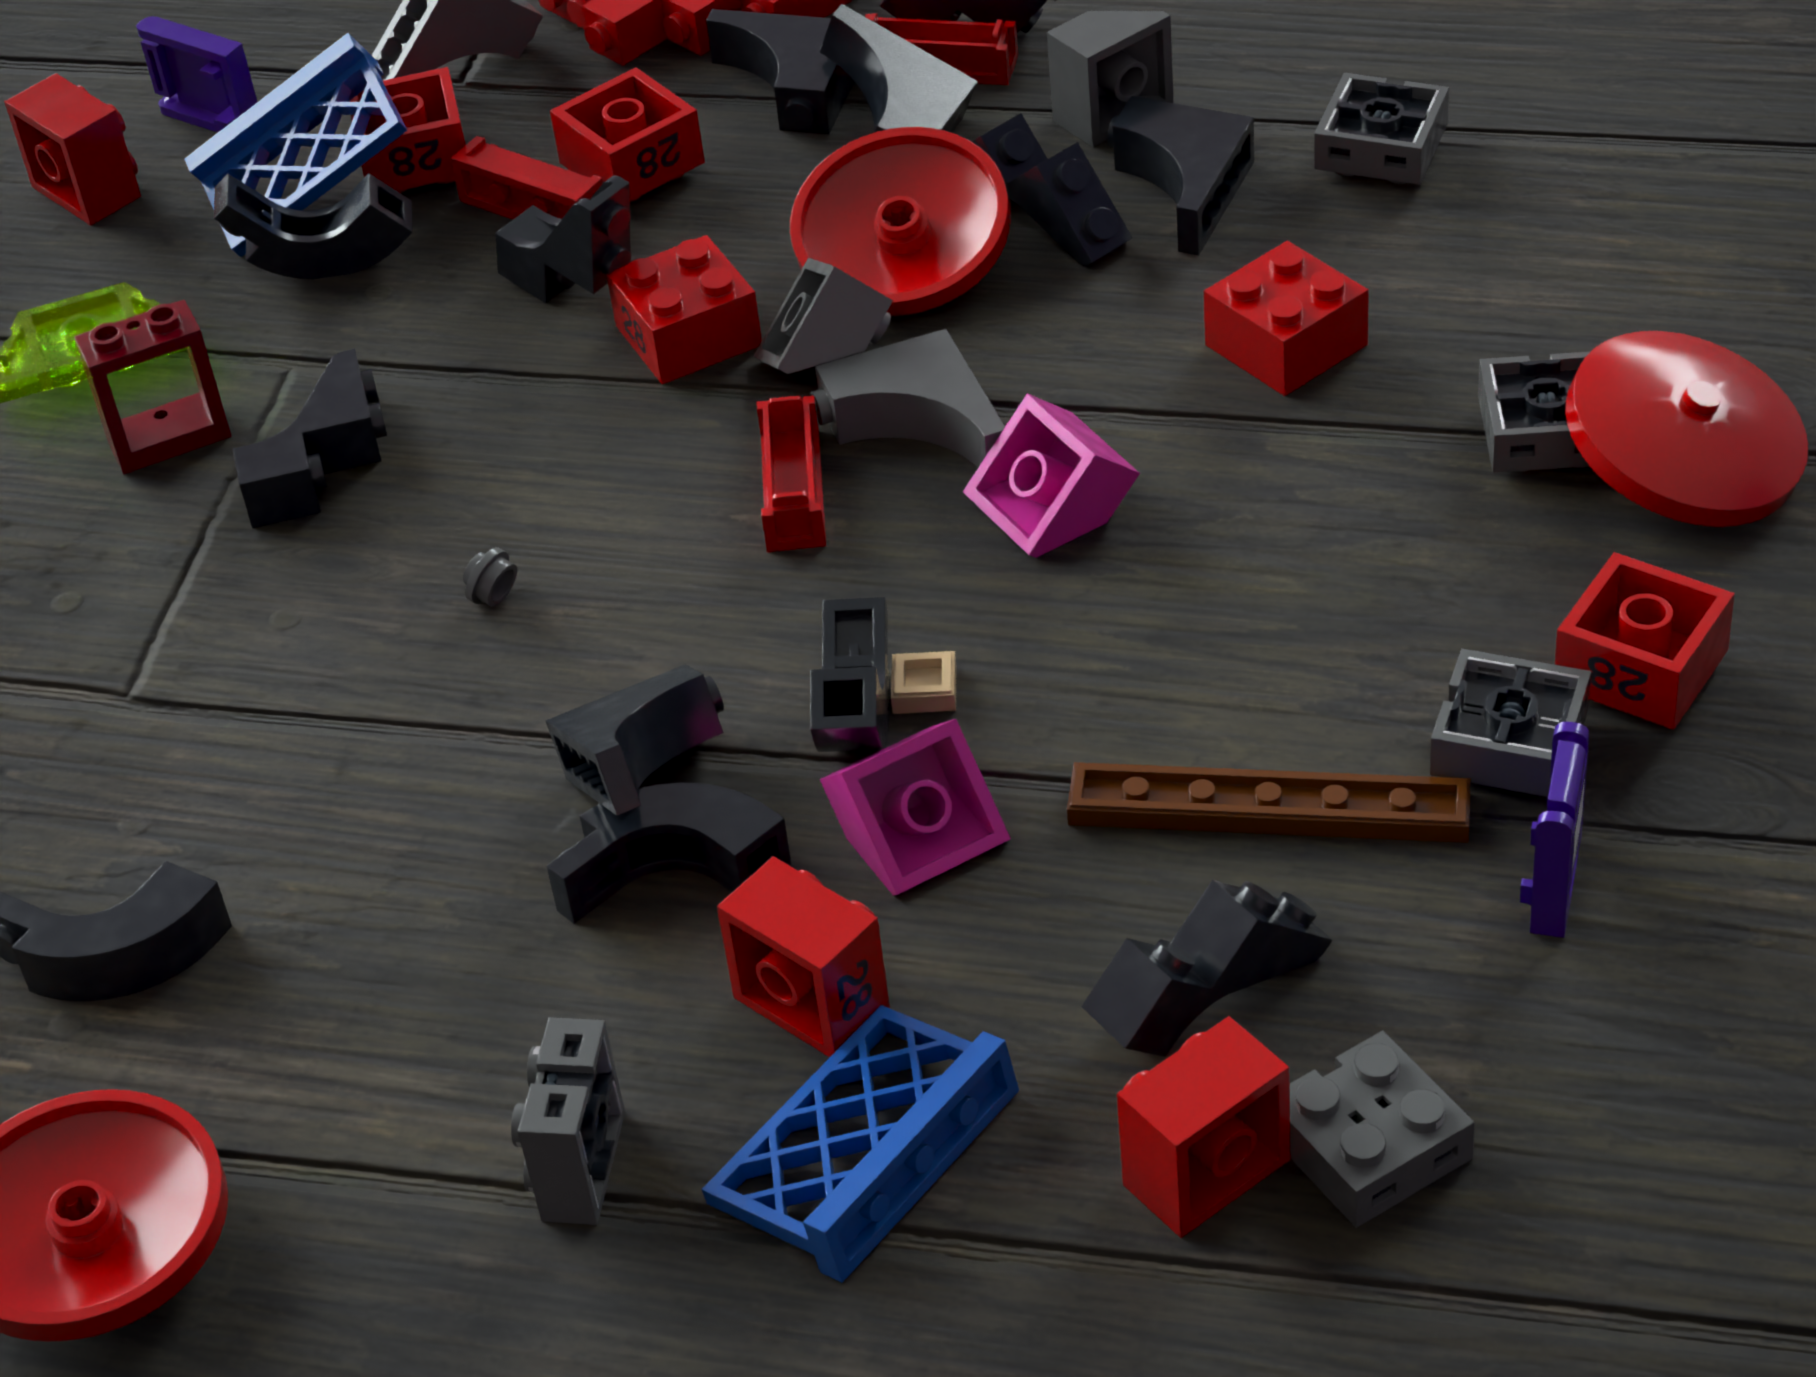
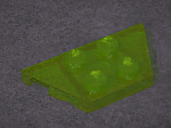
(43, 344)

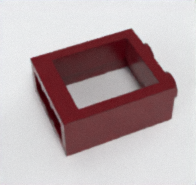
(166, 428)

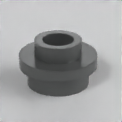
(489, 577)

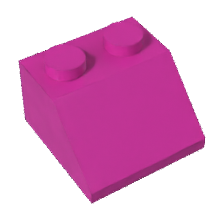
(1049, 478)
(916, 807)

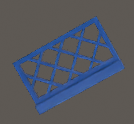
(282, 125)
(902, 1156)

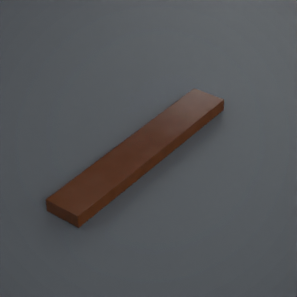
(1270, 802)

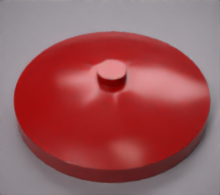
(905, 215)
(1686, 428)
(102, 1211)

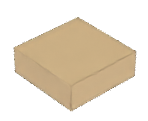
(923, 682)

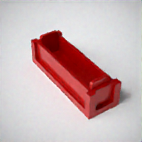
(975, 48)
(513, 182)
(791, 474)

